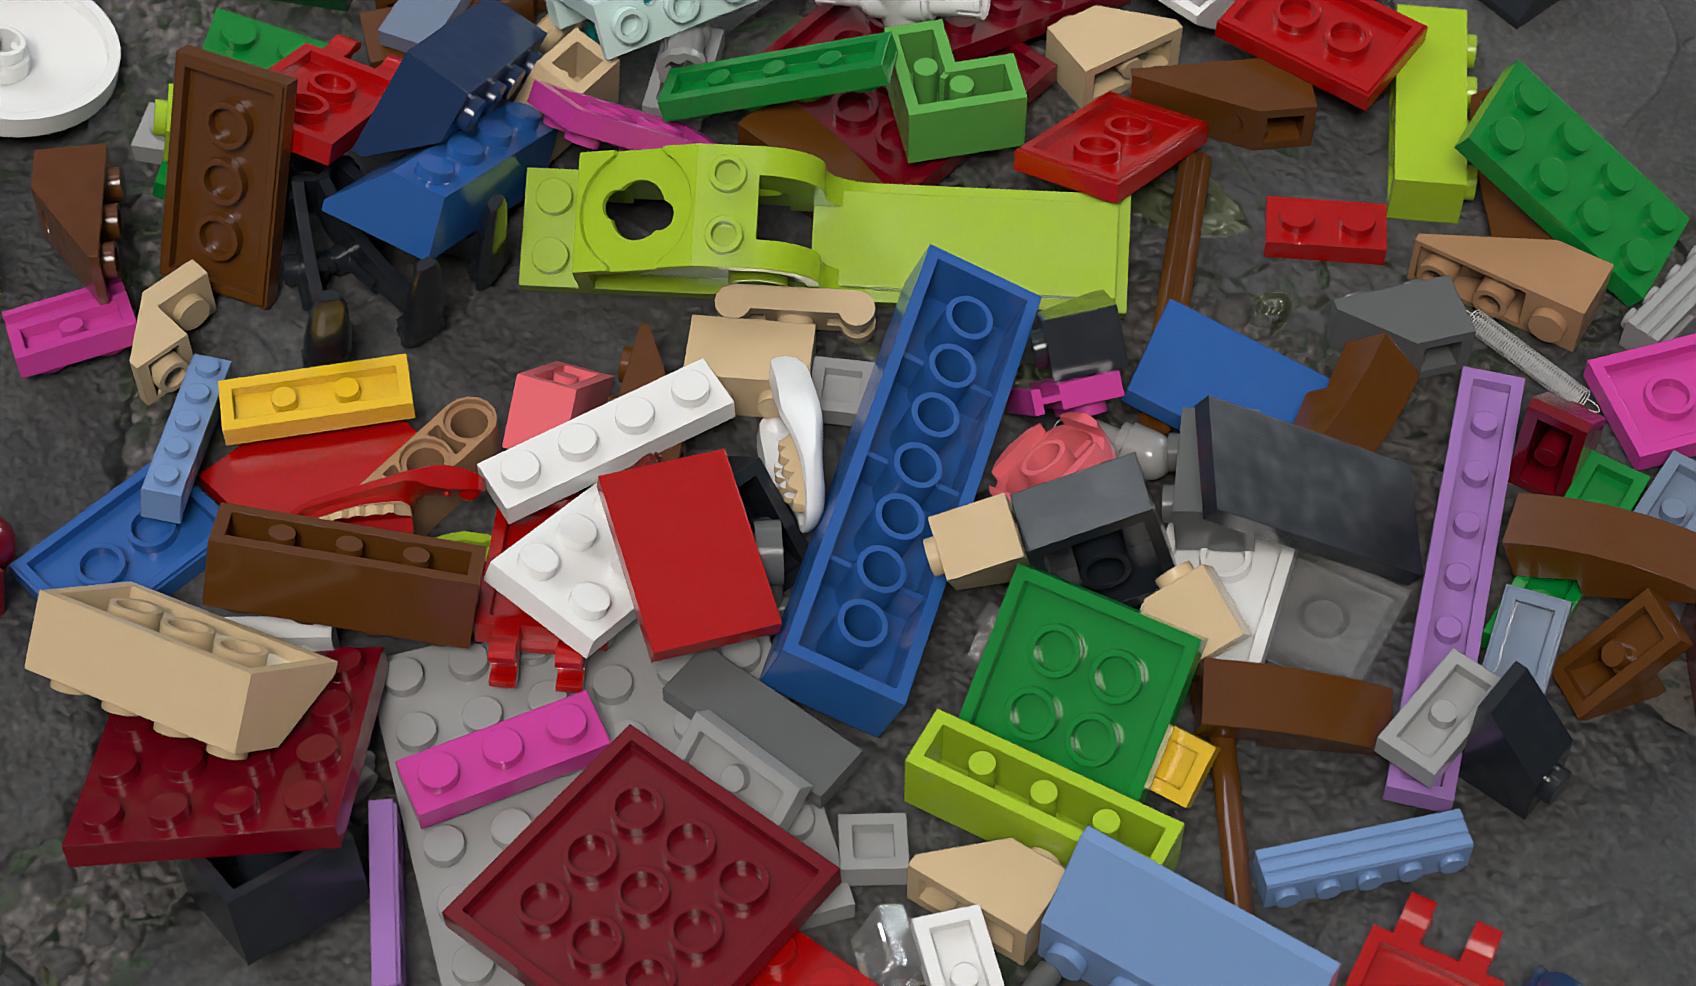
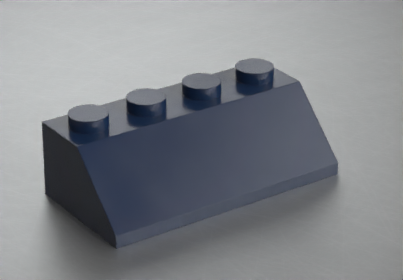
(453, 78)

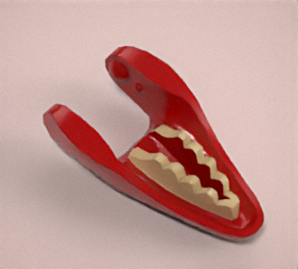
(392, 500)

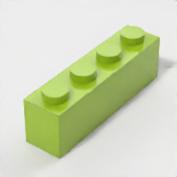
(1428, 118)
(1018, 795)

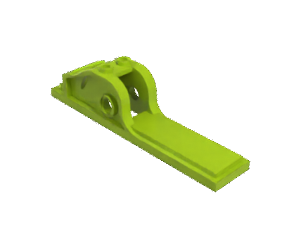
(861, 234)

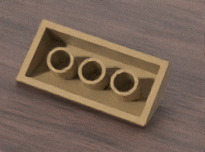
(175, 665)

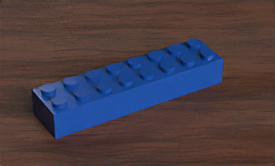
(912, 453)

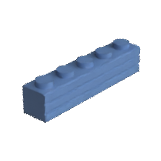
(184, 440)
(1361, 858)

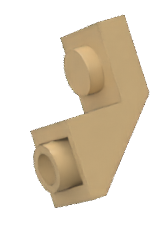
(160, 340)

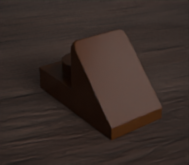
(1622, 658)

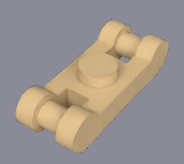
(829, 309)

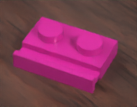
(69, 329)
(1078, 394)

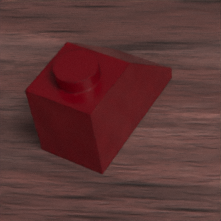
(1553, 444)

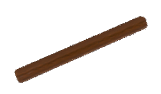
(1181, 246)

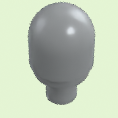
(1146, 442)

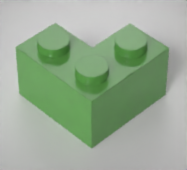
(952, 105)

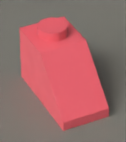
(551, 397)

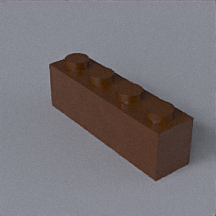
(343, 575)

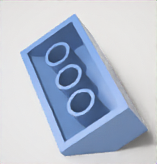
(1144, 925)

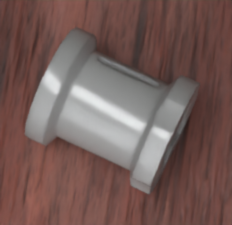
(683, 49)

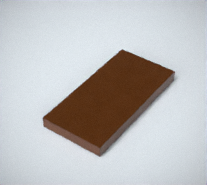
(228, 173)

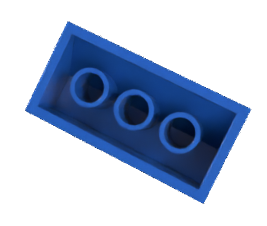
(439, 190)

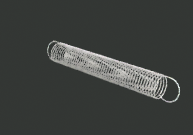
(1531, 358)

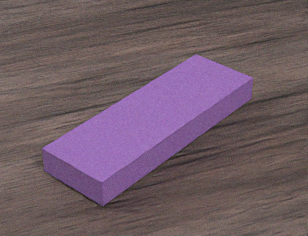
(387, 895)

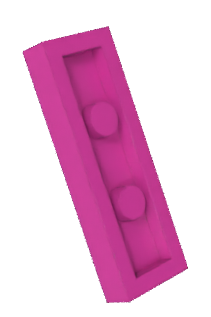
(502, 759)

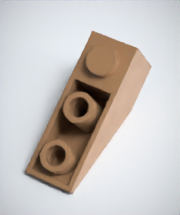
(1519, 280)

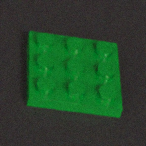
(1082, 680)

